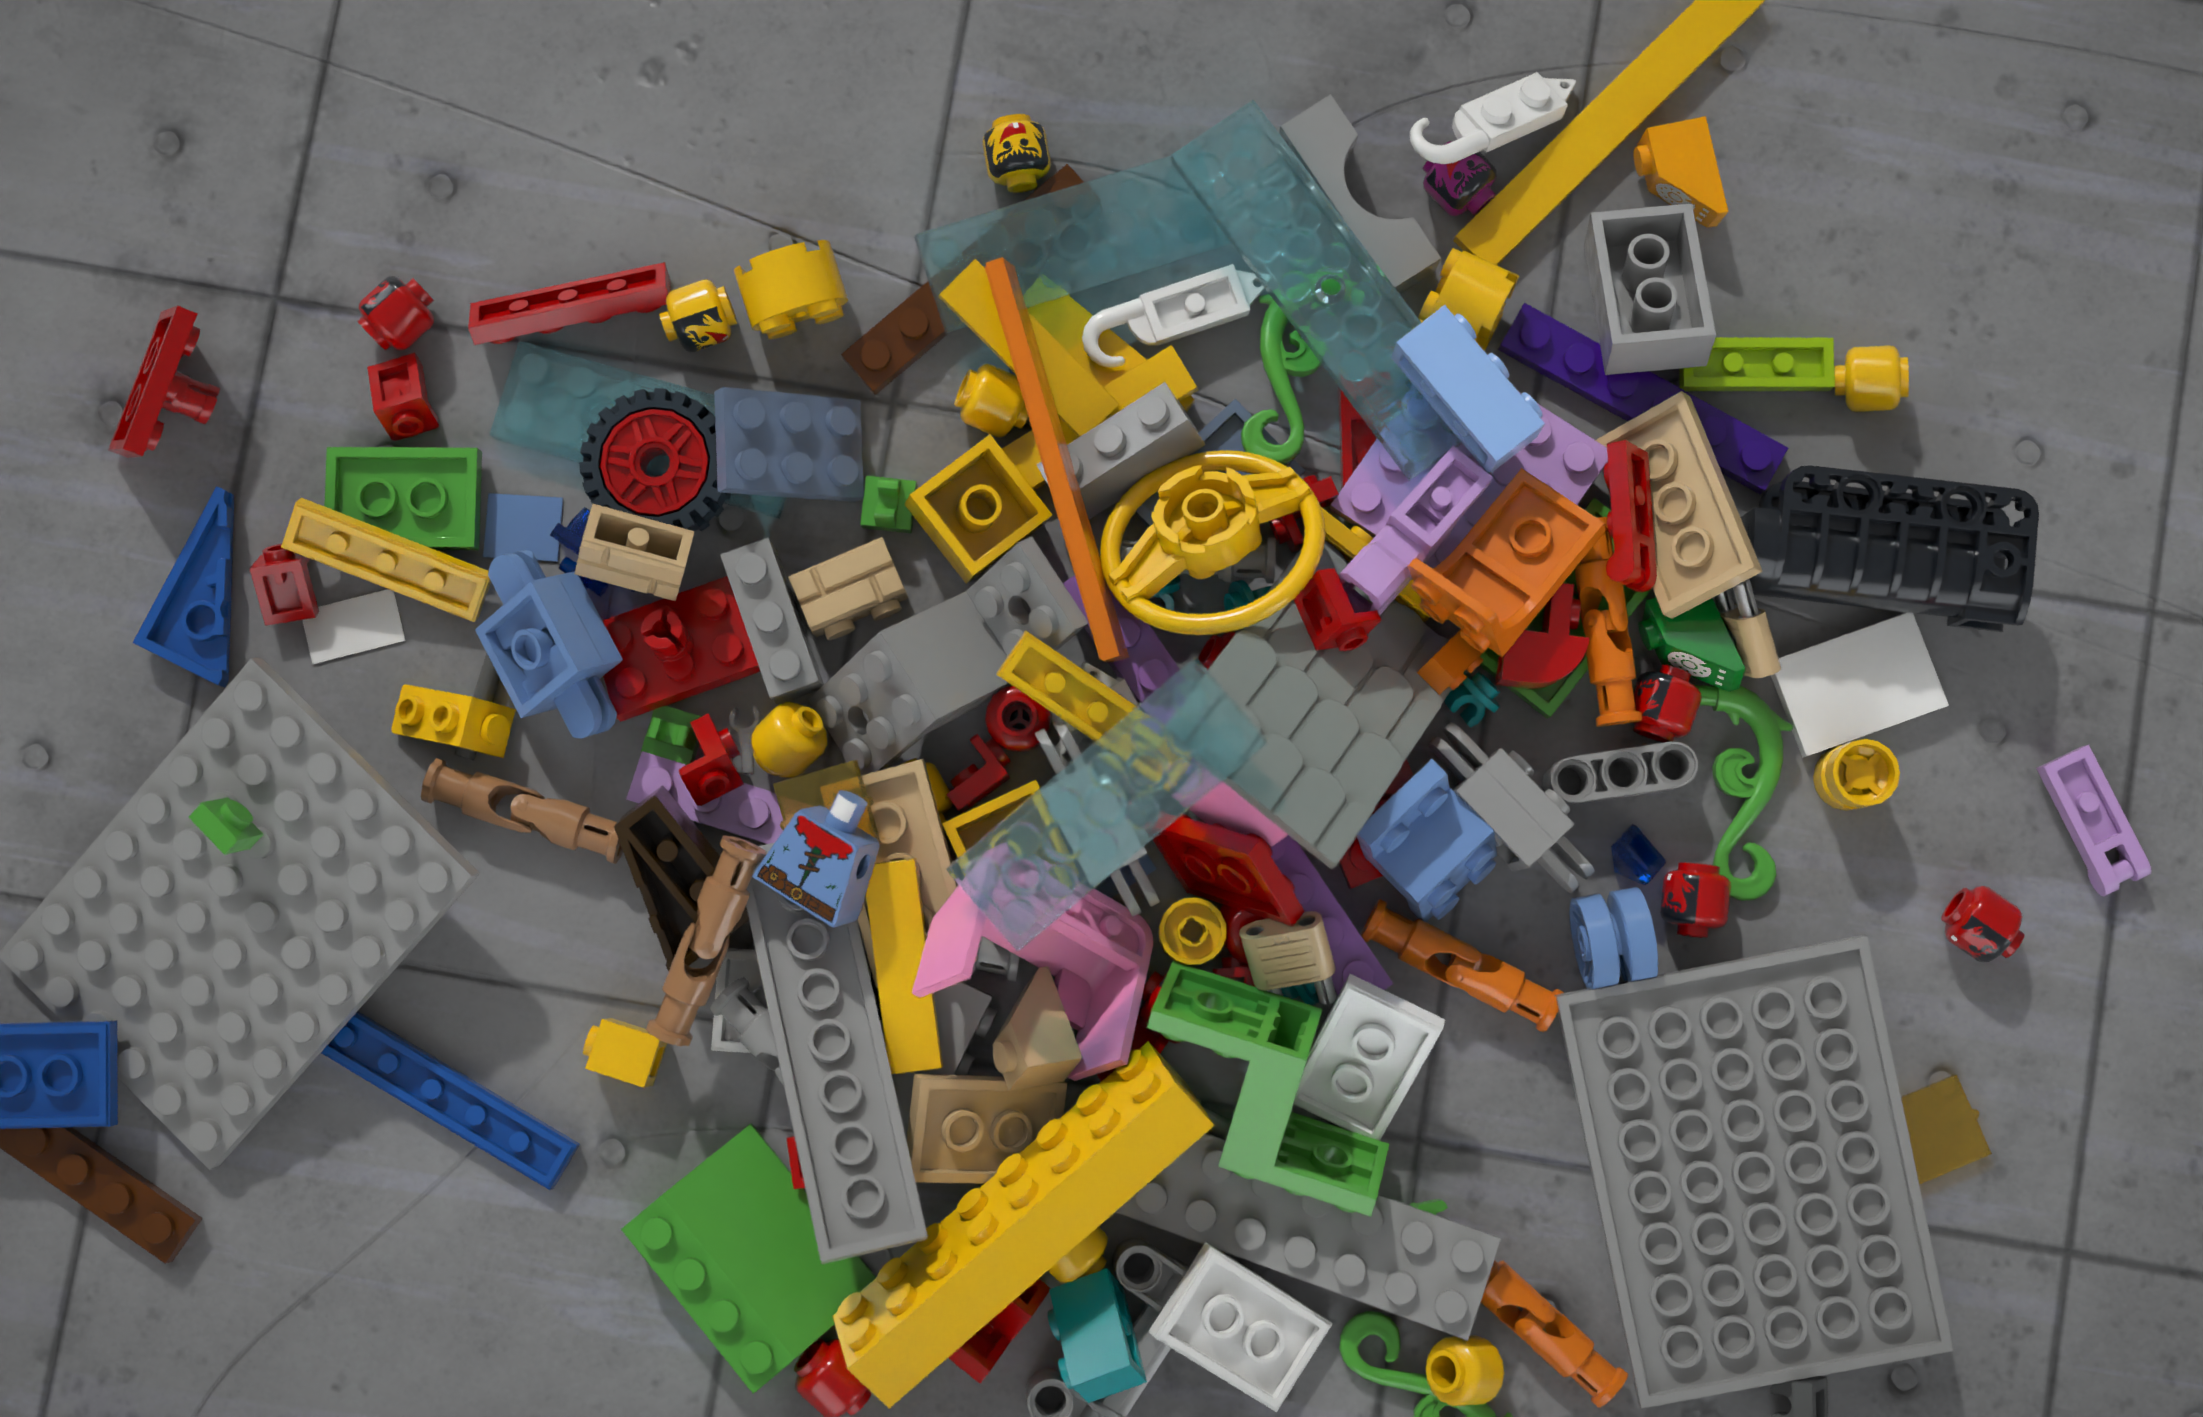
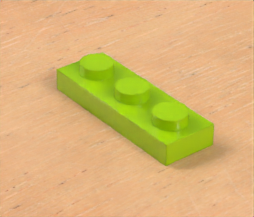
(1764, 365)

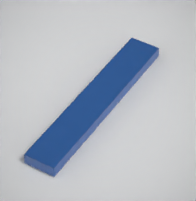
(452, 1100)

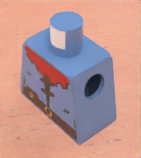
(823, 860)

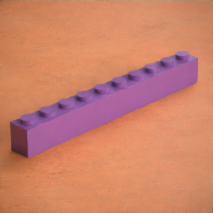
(1147, 670)

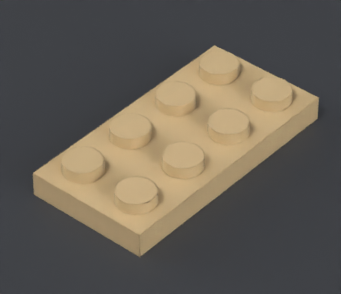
(1695, 520)
(907, 830)

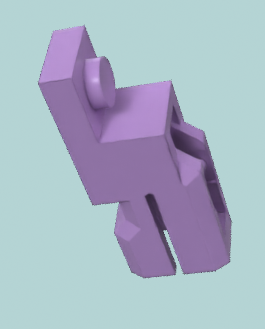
(1414, 531)

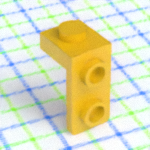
(453, 720)

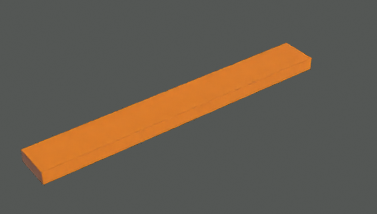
(1056, 460)

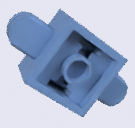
(549, 644)

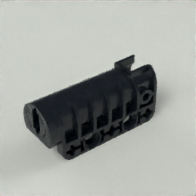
(1892, 556)

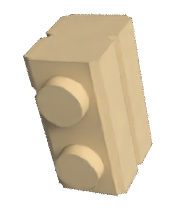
(634, 552)
(849, 589)

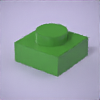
(226, 825)

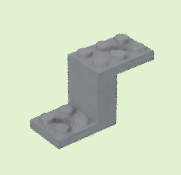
(943, 659)

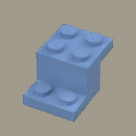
(1428, 843)

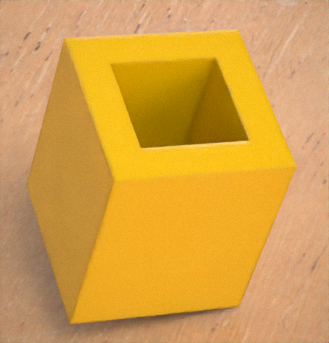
(624, 1052)

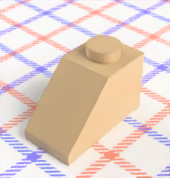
(1036, 1038)

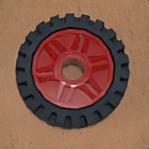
(635, 434)

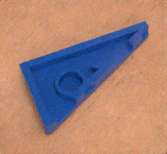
(194, 605)

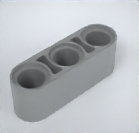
(1643, 768)

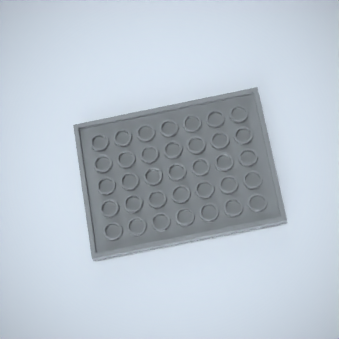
(248, 958)
(1754, 1172)

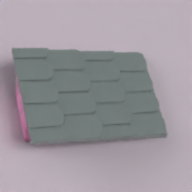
(1330, 723)

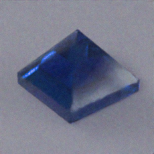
(1636, 856)

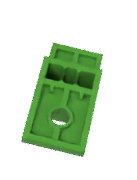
(1264, 1134)

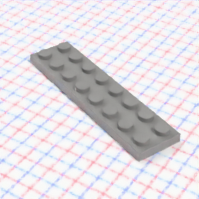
(835, 1079)
(1392, 1260)

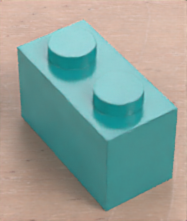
(1095, 1336)

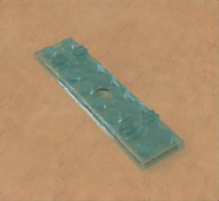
(1294, 244)

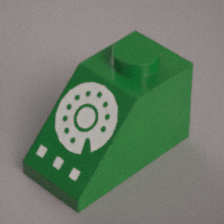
(1693, 642)

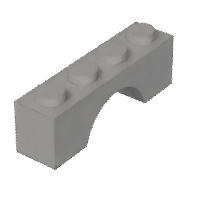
(1323, 143)

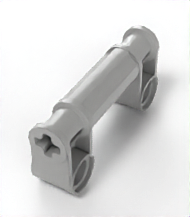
(1155, 1289)

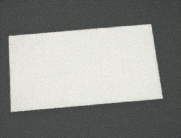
(354, 626)

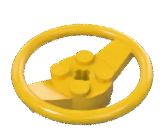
(1206, 525)

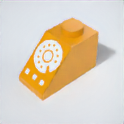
(1683, 168)

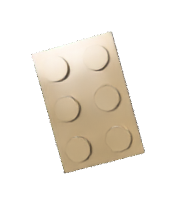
(973, 1123)

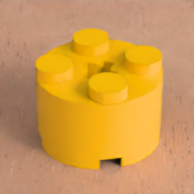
(791, 288)
(1473, 290)

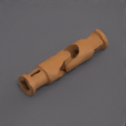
(555, 819)
(718, 911)

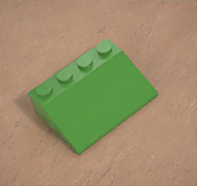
(746, 1258)

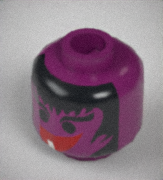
(1461, 184)

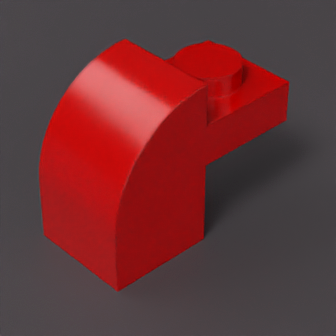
(1547, 655)
(986, 1346)

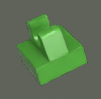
(884, 504)
(672, 735)

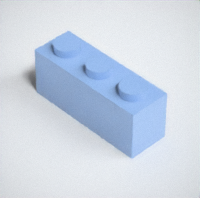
(1468, 388)

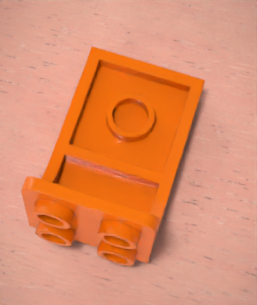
(1507, 564)

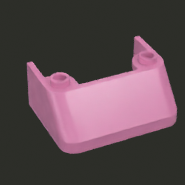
(1091, 951)

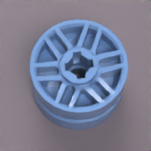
(1613, 938)

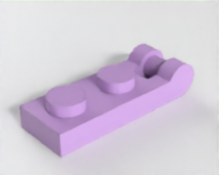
(2094, 819)

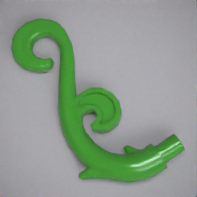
(1278, 365)
(1757, 790)
(1381, 1325)

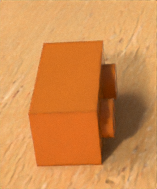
(1449, 663)

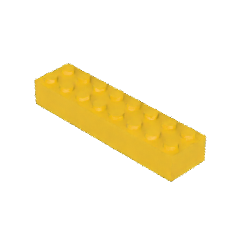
(1018, 1224)

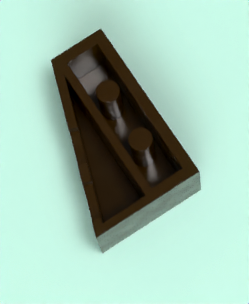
(668, 866)

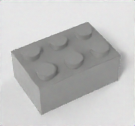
(1649, 289)

